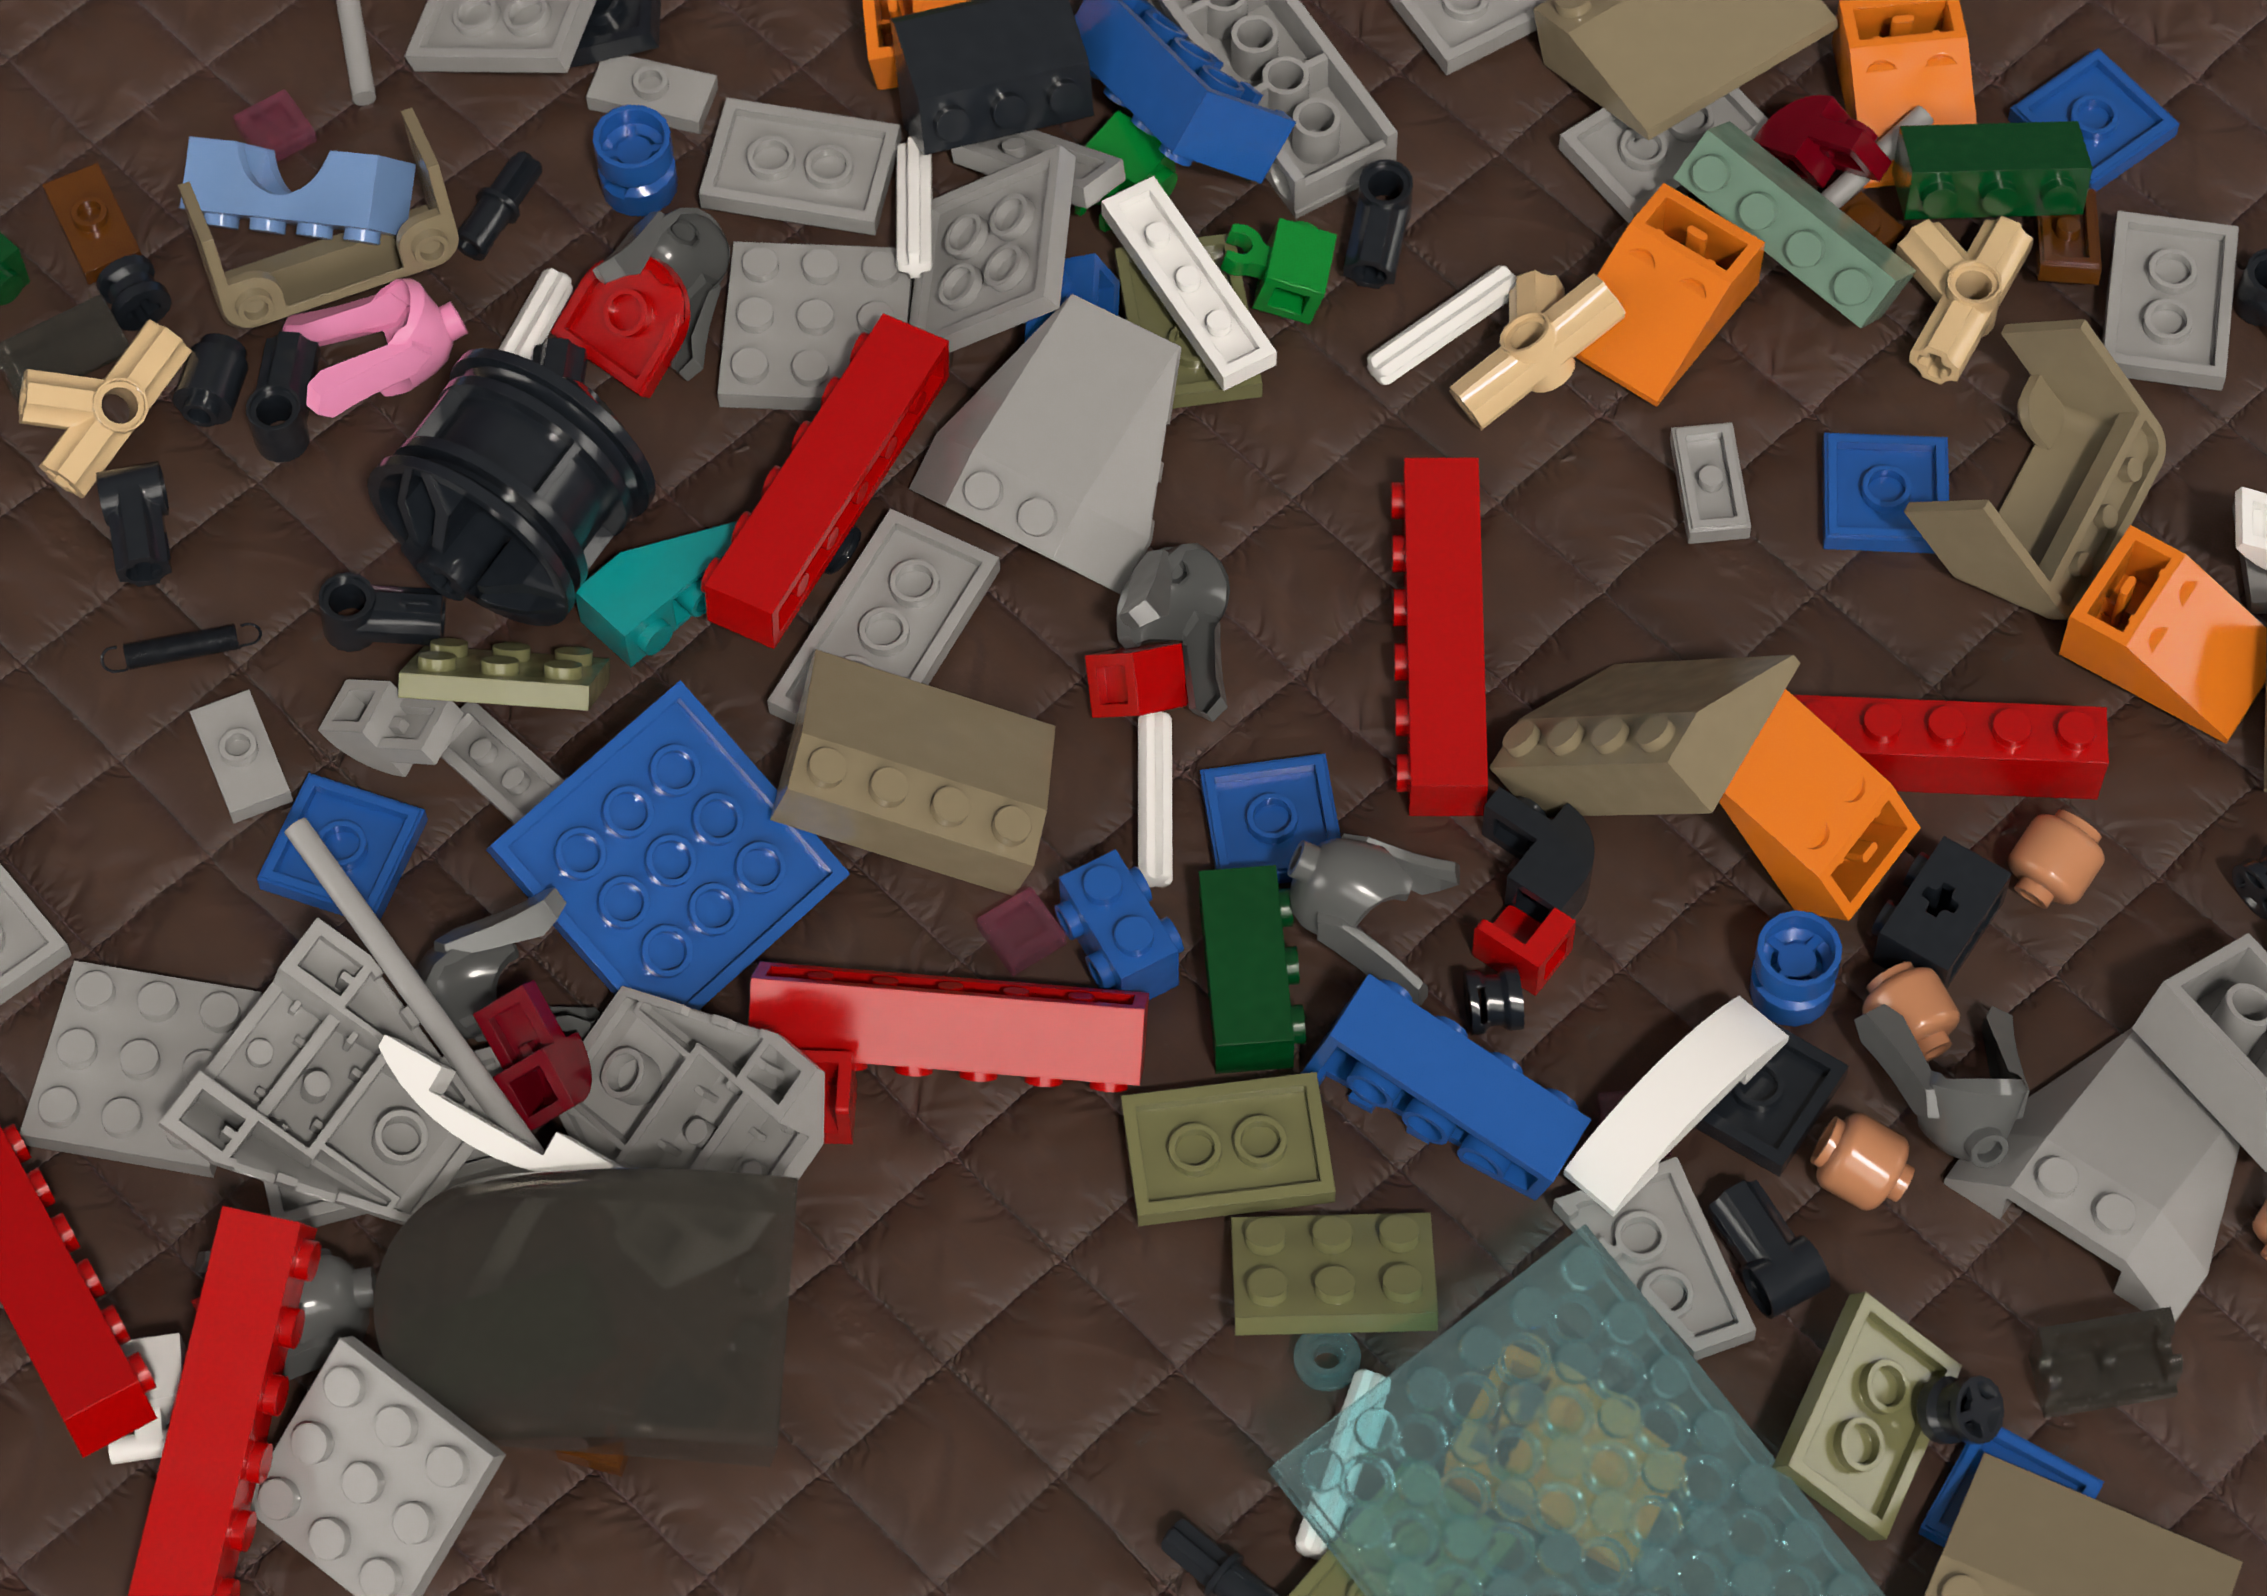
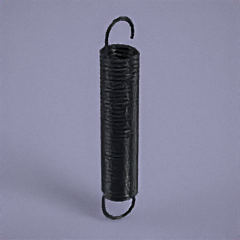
(180, 646)

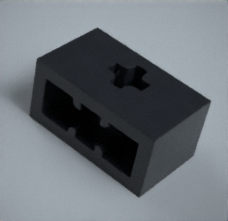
(1964, 892)

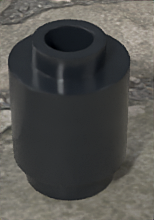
(211, 380)

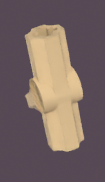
(1965, 288)
(1537, 343)
(76, 405)

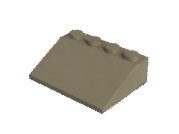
(1671, 57)
(1644, 736)
(917, 774)
(2048, 1540)

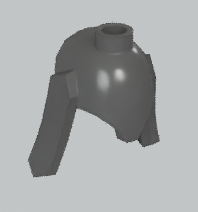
(700, 256)
(1180, 597)
(1347, 879)
(469, 959)
(1958, 1115)
(334, 1308)

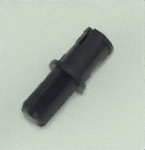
(498, 205)
(1210, 1563)

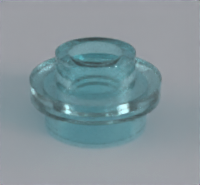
(1341, 1345)

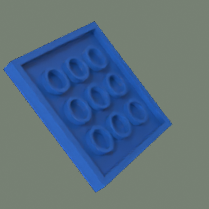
(669, 857)

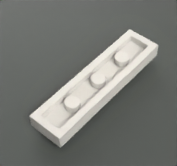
(1189, 283)

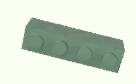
(1795, 223)

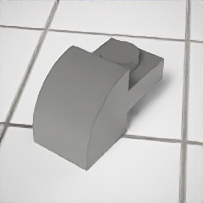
(388, 730)

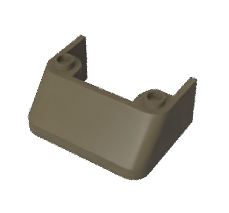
(334, 267)
(2077, 488)

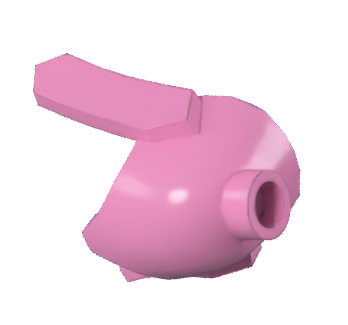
(417, 347)

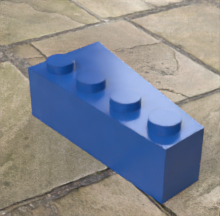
(1179, 90)
(1448, 1087)

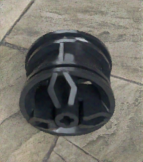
(511, 487)

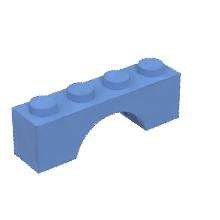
(349, 193)

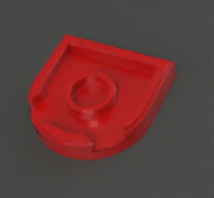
(629, 323)

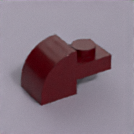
(1818, 137)
(540, 1064)

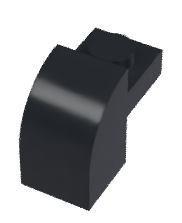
(1552, 854)

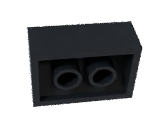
(989, 71)

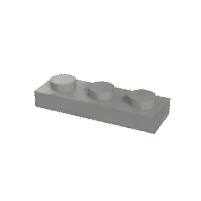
(1093, 173)
(498, 764)

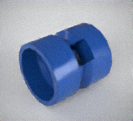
(635, 160)
(1795, 968)

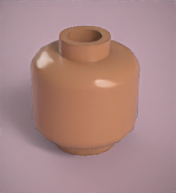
(2056, 859)
(1921, 1001)
(1862, 1161)

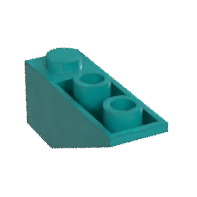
(650, 592)

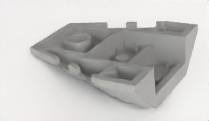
(1065, 443)
(696, 1092)
(310, 1096)
(2120, 1167)

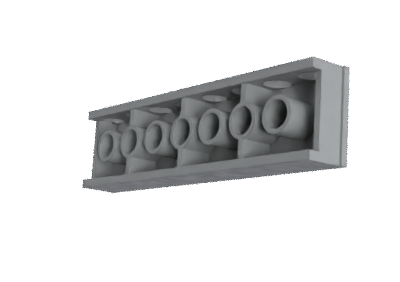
(1301, 73)

